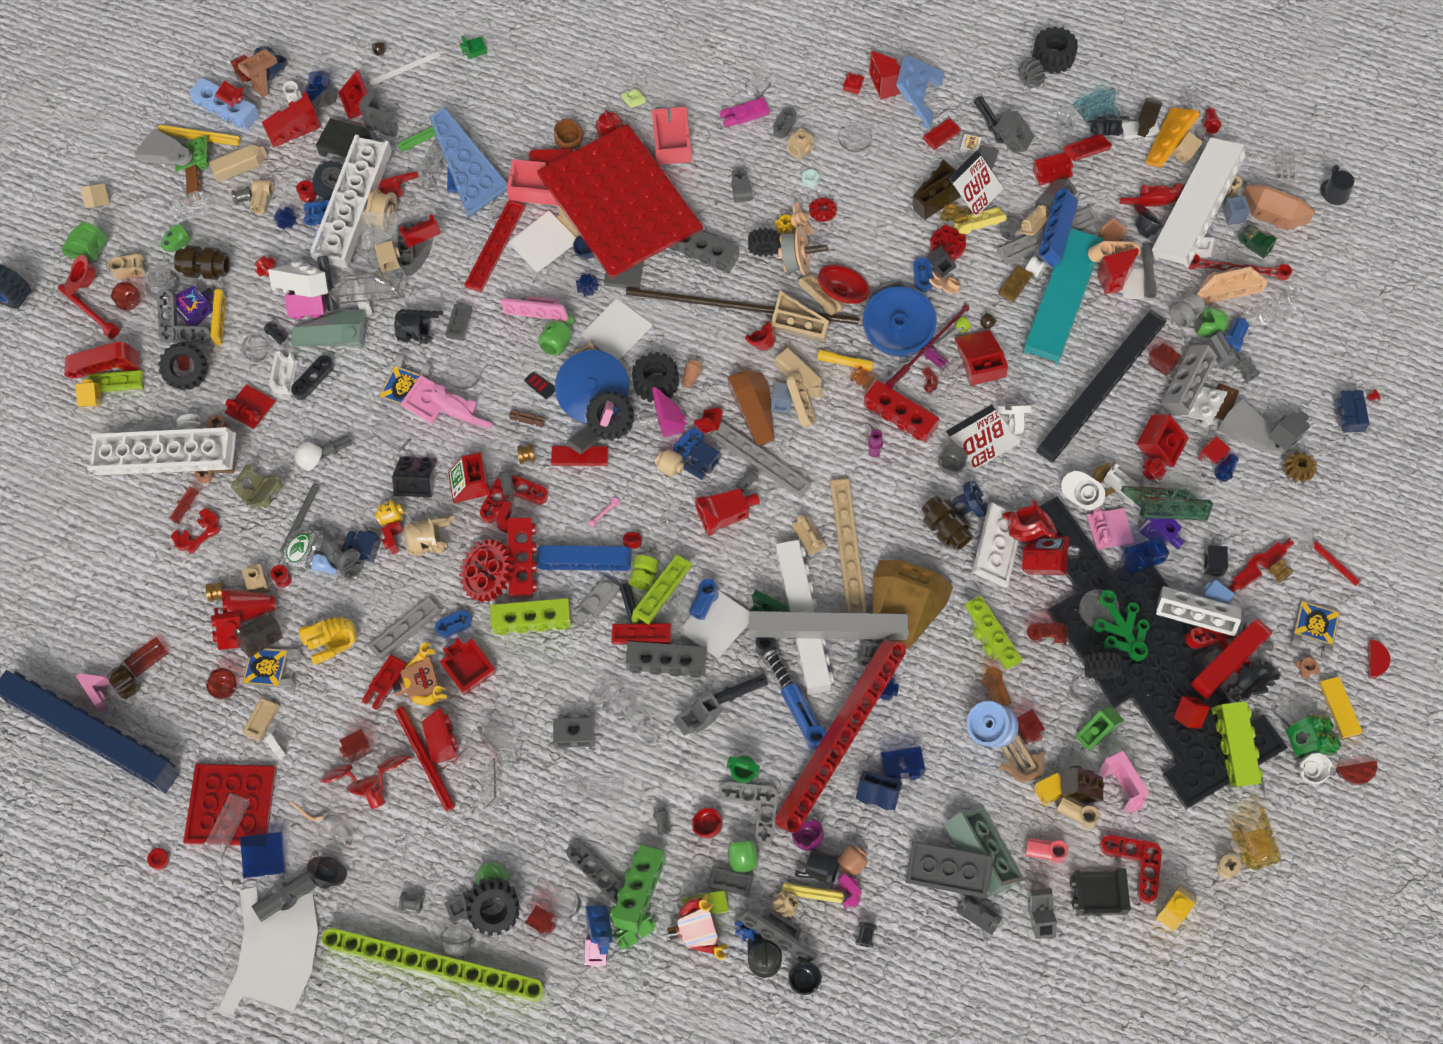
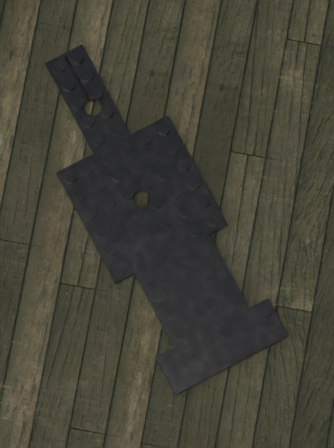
(1161, 677)

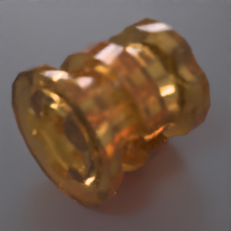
(862, 378)

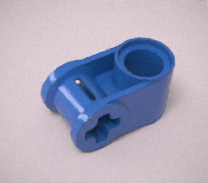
(316, 212)

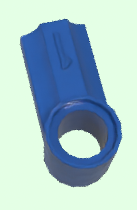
(1237, 333)
(703, 600)

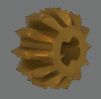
(1305, 471)

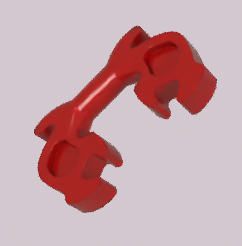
(183, 541)

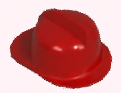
(607, 123)
(80, 275)

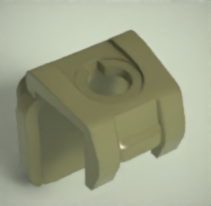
(262, 488)

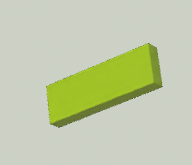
(118, 380)

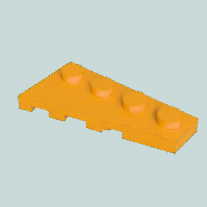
(1170, 135)

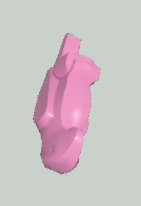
(457, 406)

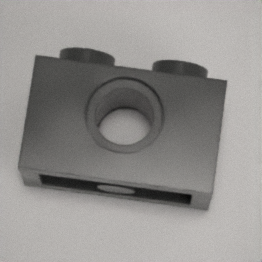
(1014, 131)
(583, 738)

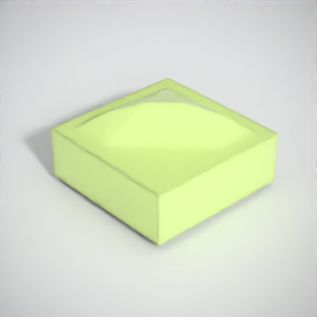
(633, 98)

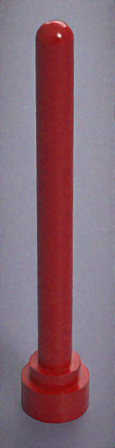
(109, 329)

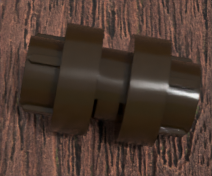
(209, 262)
(952, 528)

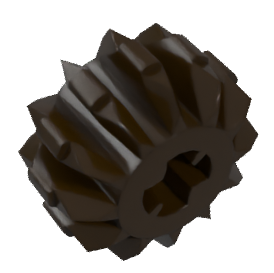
(123, 682)

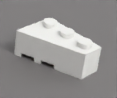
(300, 278)

